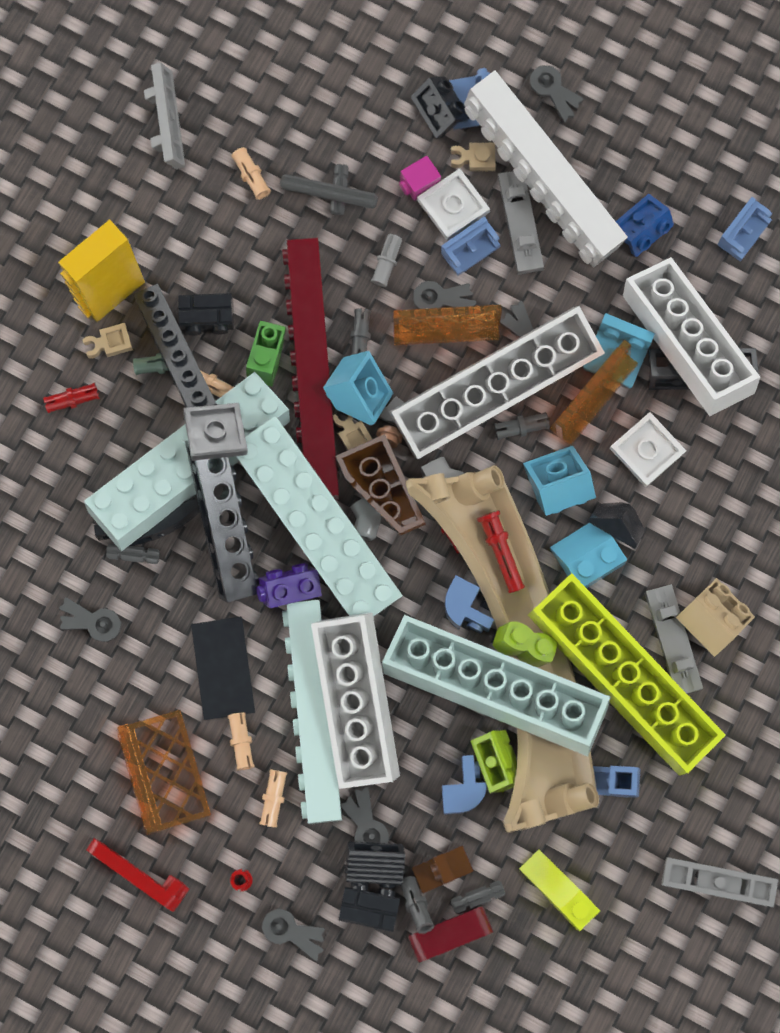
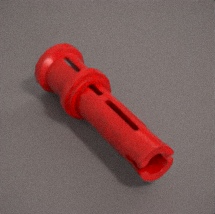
(500, 537)

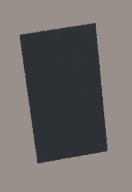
(222, 668)

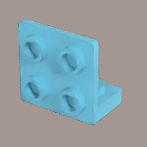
(612, 334)

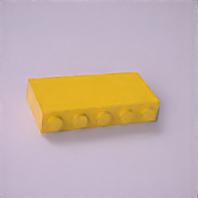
(101, 271)

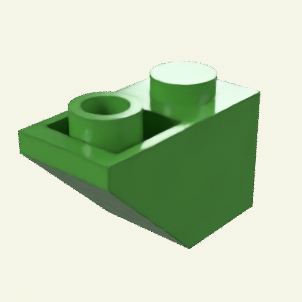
(266, 352)

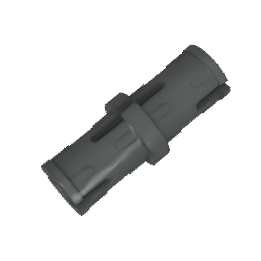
(360, 333)
(521, 426)
(421, 918)

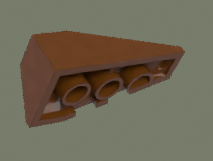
(380, 481)

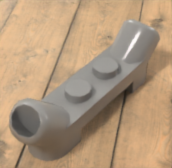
(369, 519)

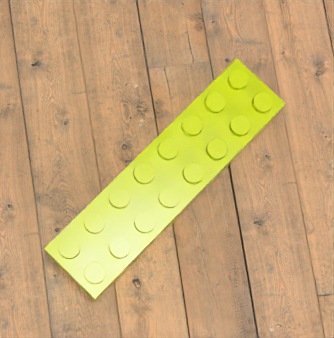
(627, 674)

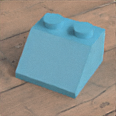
(359, 388)
(560, 480)
(589, 554)

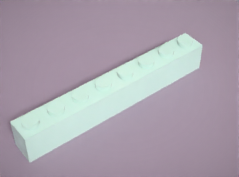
(315, 747)

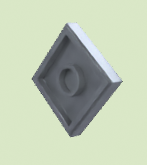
(215, 431)

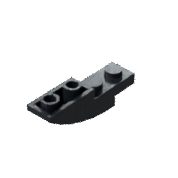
(169, 524)

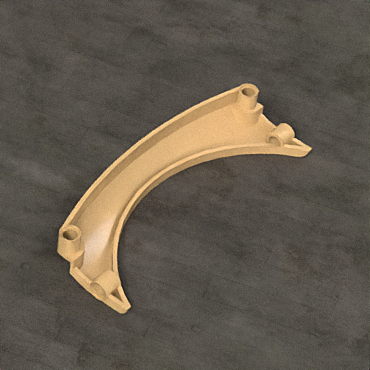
(548, 776)

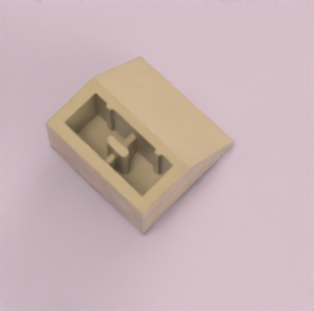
(715, 617)

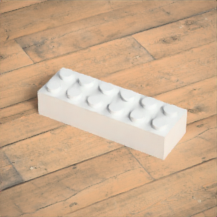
(691, 336)
(355, 700)

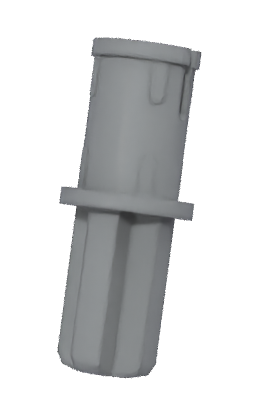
(386, 260)

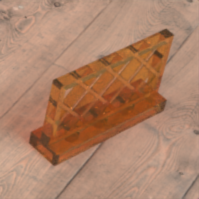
(446, 324)
(595, 394)
(139, 778)

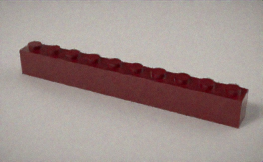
(310, 358)

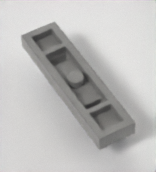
(170, 135)
(520, 224)
(673, 638)
(719, 882)

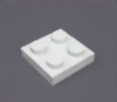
(453, 204)
(647, 449)

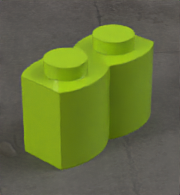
(529, 647)

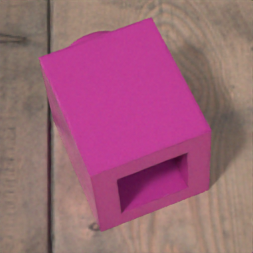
(419, 177)

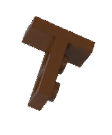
(442, 869)

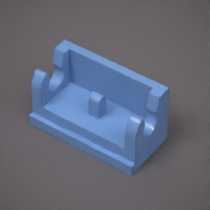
(745, 229)
(470, 246)

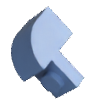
(458, 606)
(617, 781)
(465, 796)

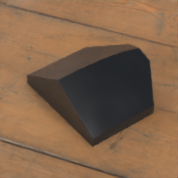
(619, 521)

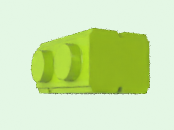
(496, 760)

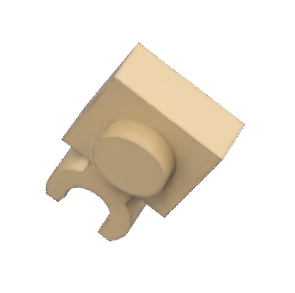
(479, 157)
(113, 341)
(352, 434)

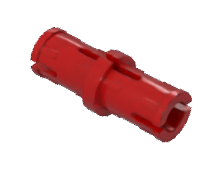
(71, 398)
(235, 884)

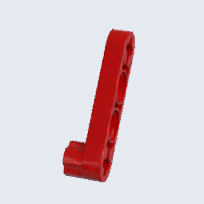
(168, 894)

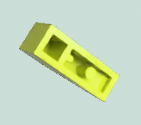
(559, 890)

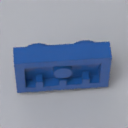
(645, 223)

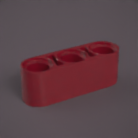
(451, 934)

